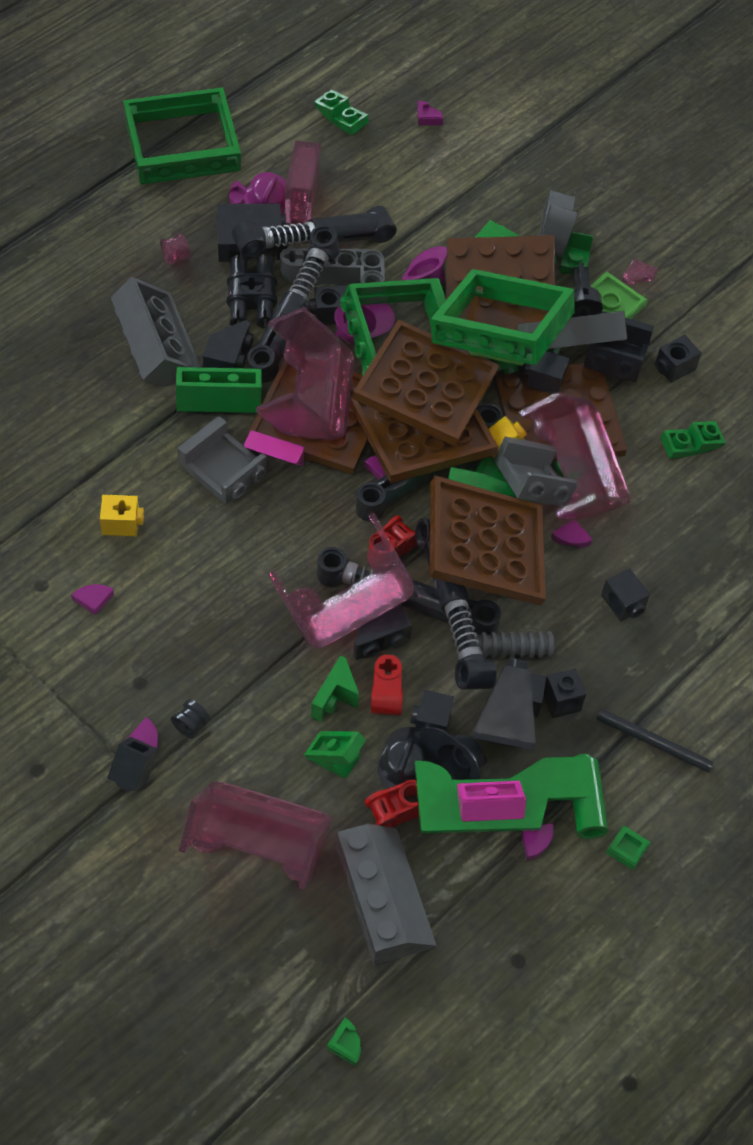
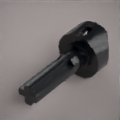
(586, 298)

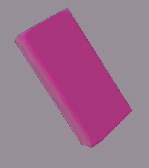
(275, 447)
(491, 801)

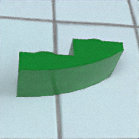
(338, 111)
(695, 440)

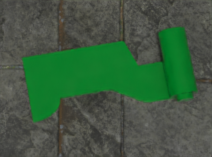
(544, 781)

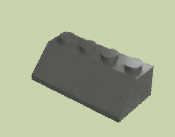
(154, 331)
(384, 892)

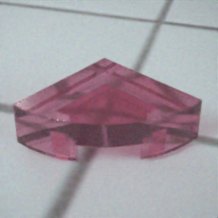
(638, 272)

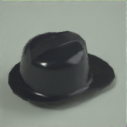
(455, 753)
(399, 756)

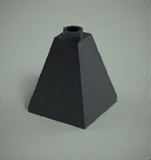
(508, 710)

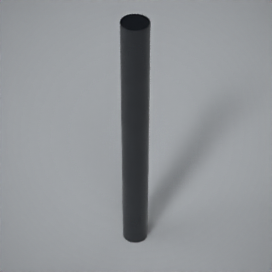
(655, 740)

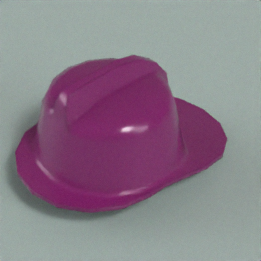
(266, 189)
(428, 265)
(378, 317)

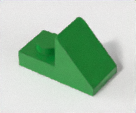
(576, 251)
(336, 687)
(336, 751)

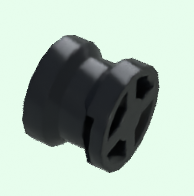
(190, 718)

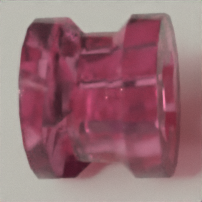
(175, 248)

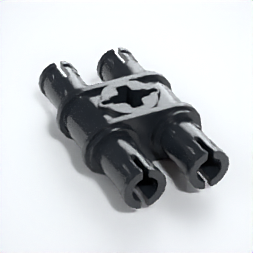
(251, 290)

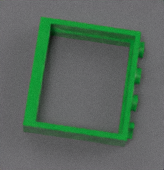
(183, 164)
(360, 294)
(498, 340)

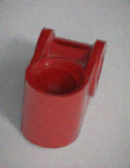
(399, 534)
(386, 689)
(390, 805)

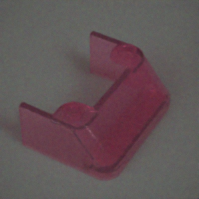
(322, 381)
(582, 453)
(356, 605)
(257, 826)

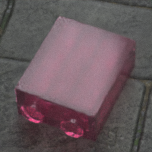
(302, 182)

